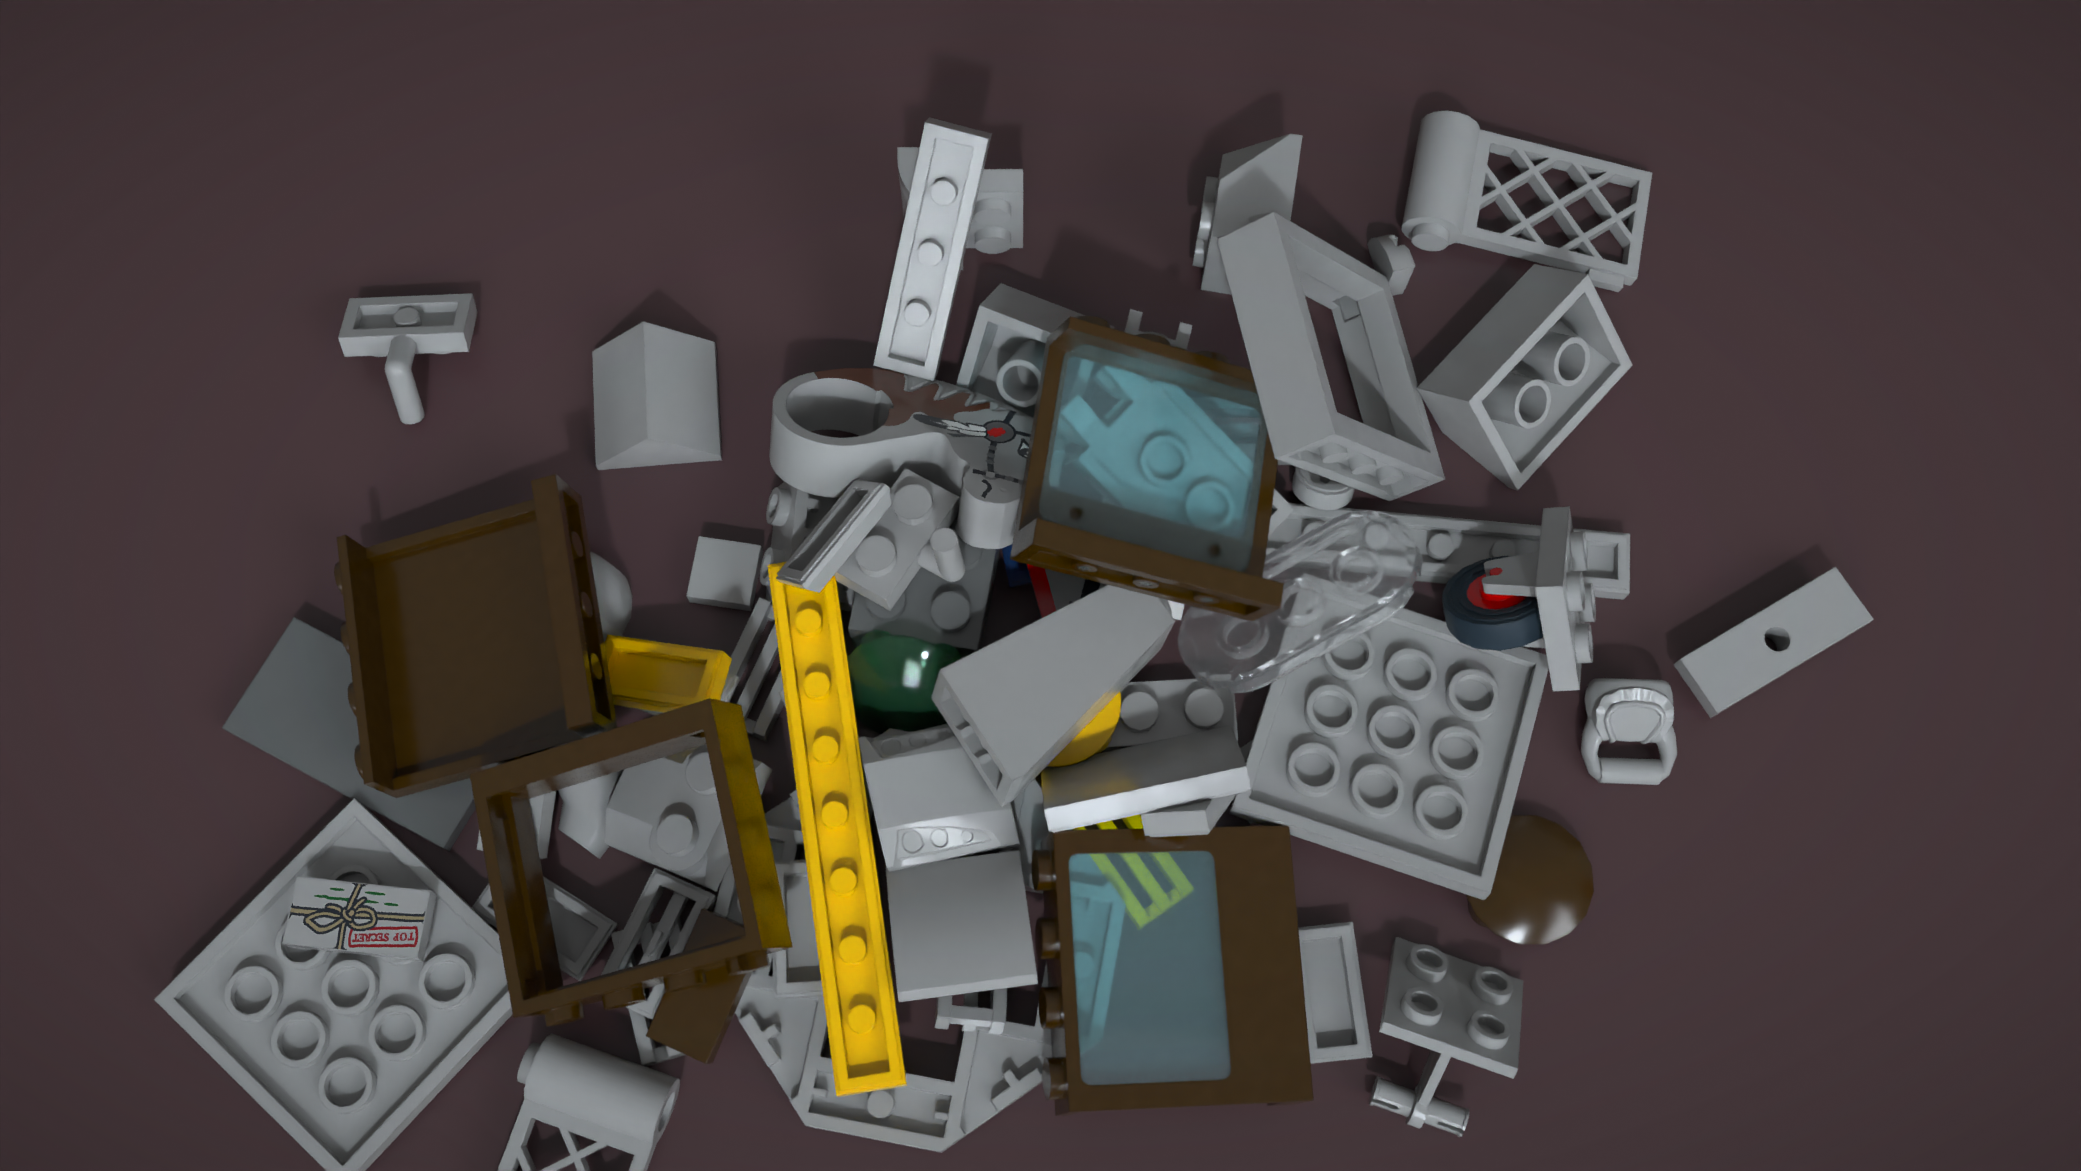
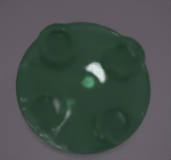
(896, 680)

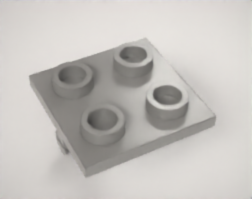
(1453, 1012)

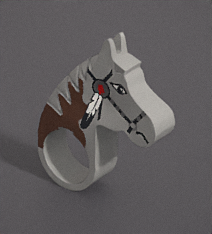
(904, 422)

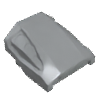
(932, 800)

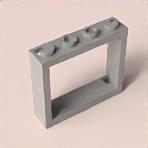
(1269, 275)

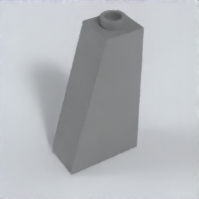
(1044, 683)

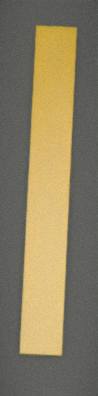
(837, 839)

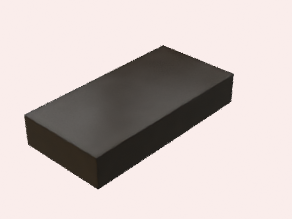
(699, 1017)

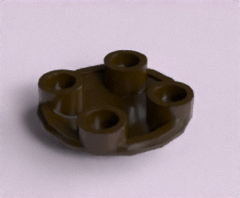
(1539, 884)

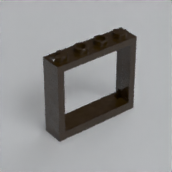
(518, 880)

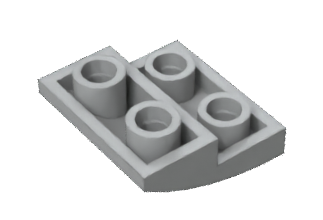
(960, 926)

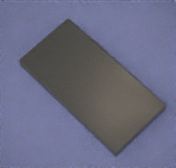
(304, 718)

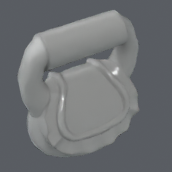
(1629, 713)

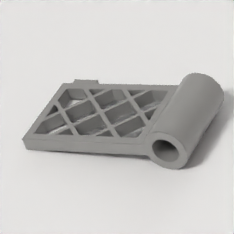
(1449, 188)
(589, 1097)

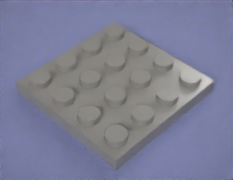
(1399, 750)
(337, 1039)

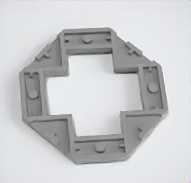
(927, 1111)

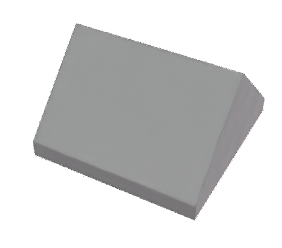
(655, 399)

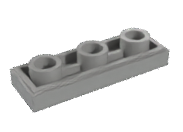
(1797, 624)

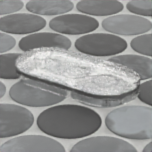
(1334, 588)

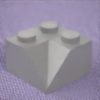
(1248, 184)

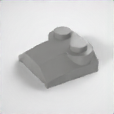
(673, 816)

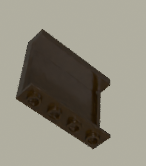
(474, 642)

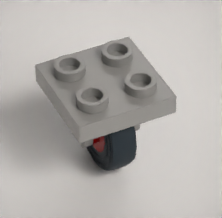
(1530, 601)

